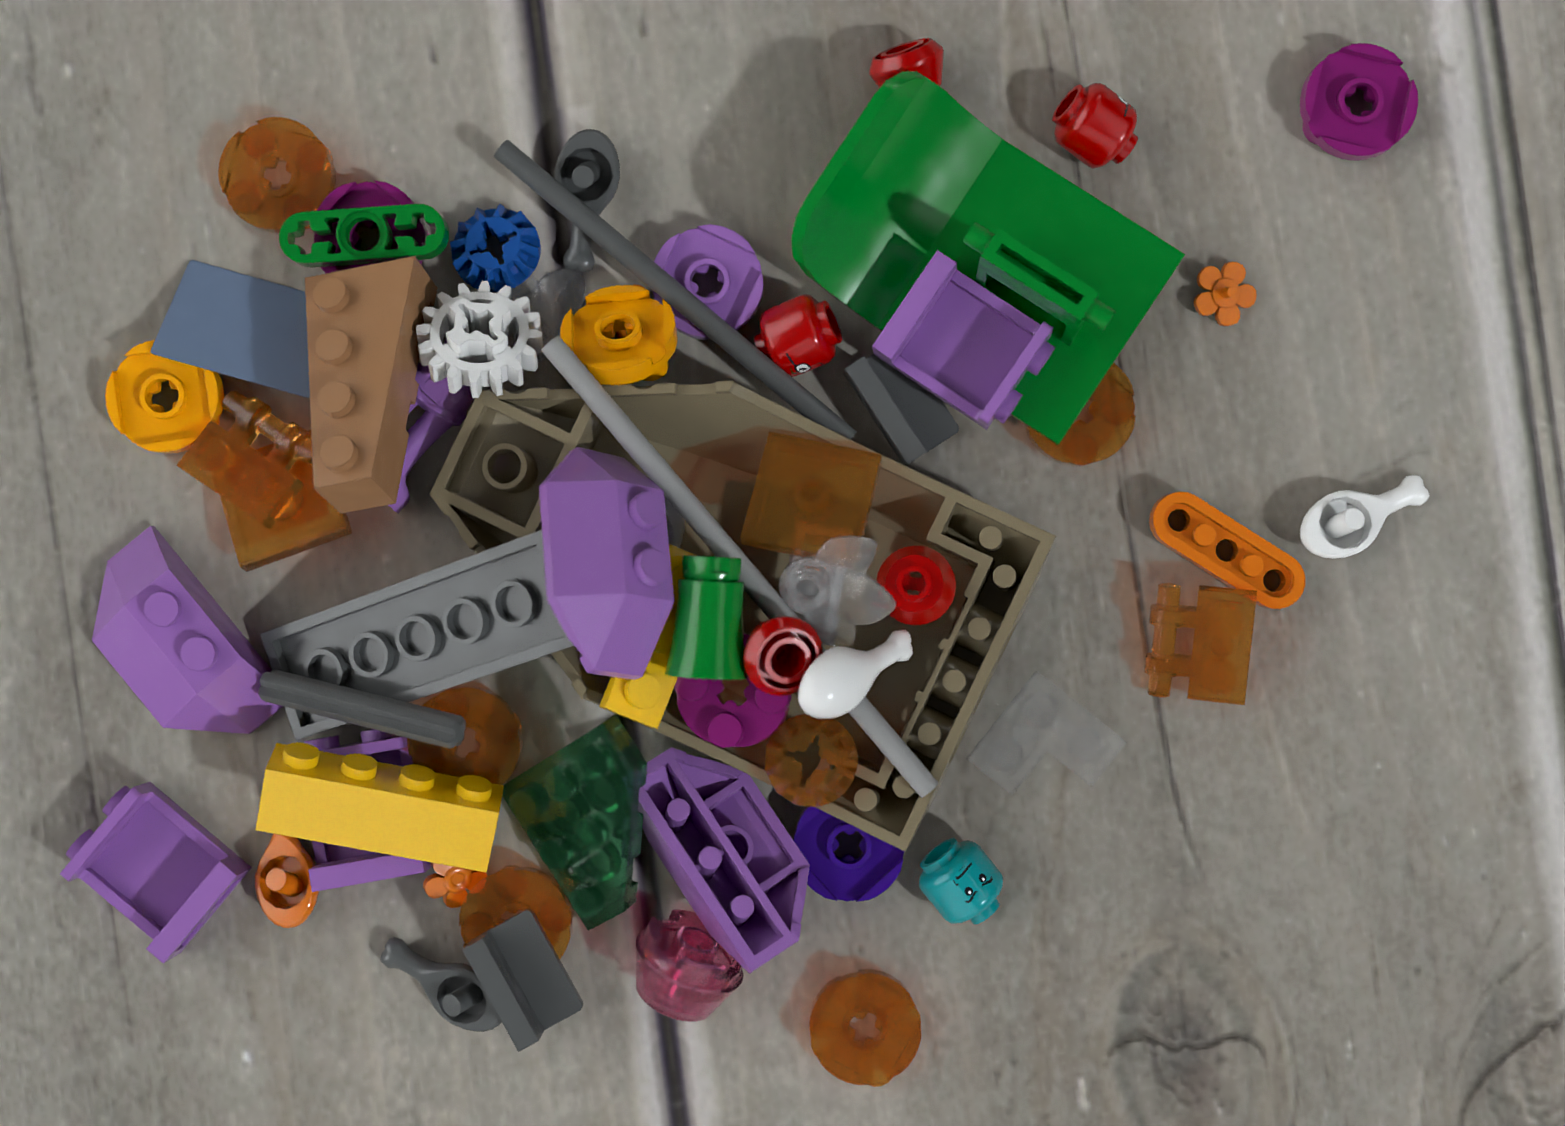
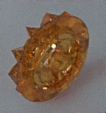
(823, 785)

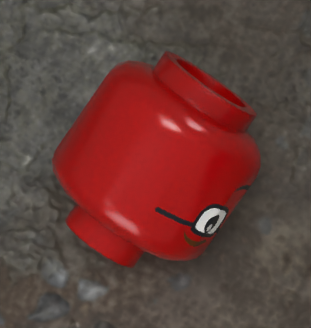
(1095, 125)
(799, 334)

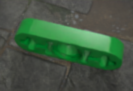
(323, 252)

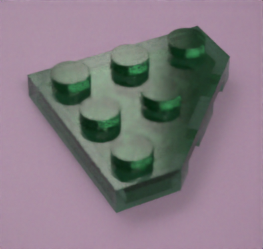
(586, 818)

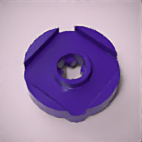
(844, 877)

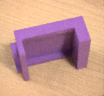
(963, 343)
(347, 866)
(156, 867)

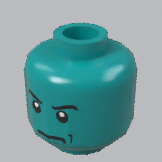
(961, 881)

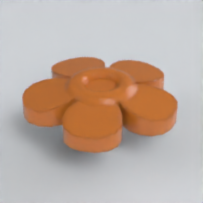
(1223, 293)
(451, 883)

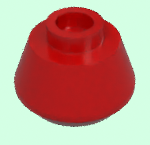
(917, 55)
(935, 585)
(780, 654)

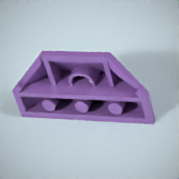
(606, 560)
(177, 643)
(726, 854)

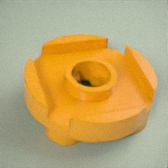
(627, 360)
(147, 424)

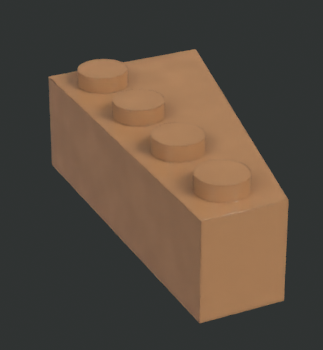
(363, 377)

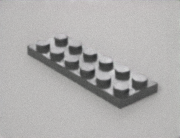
(426, 630)

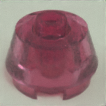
(683, 968)

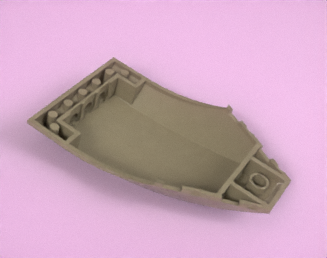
(715, 446)

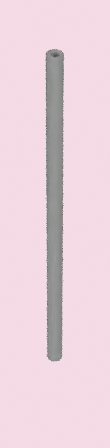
(720, 543)

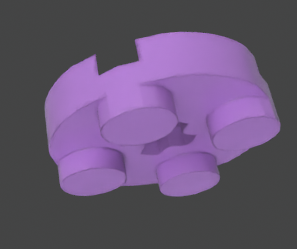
(737, 267)

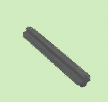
(362, 708)

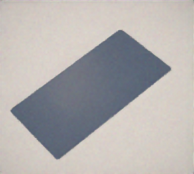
(238, 328)

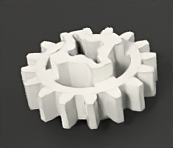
(479, 339)

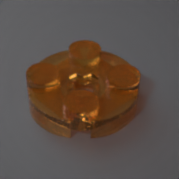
(262, 148)
(1105, 433)
(495, 728)
(513, 890)
(874, 1059)

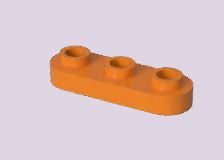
(1250, 557)

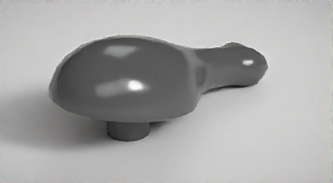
(592, 173)
(449, 986)

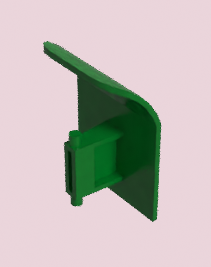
(935, 178)

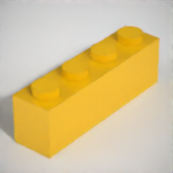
(379, 806)

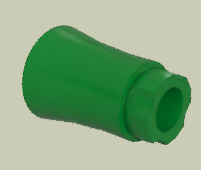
(708, 620)

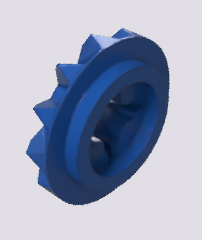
(520, 252)

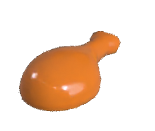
(284, 882)

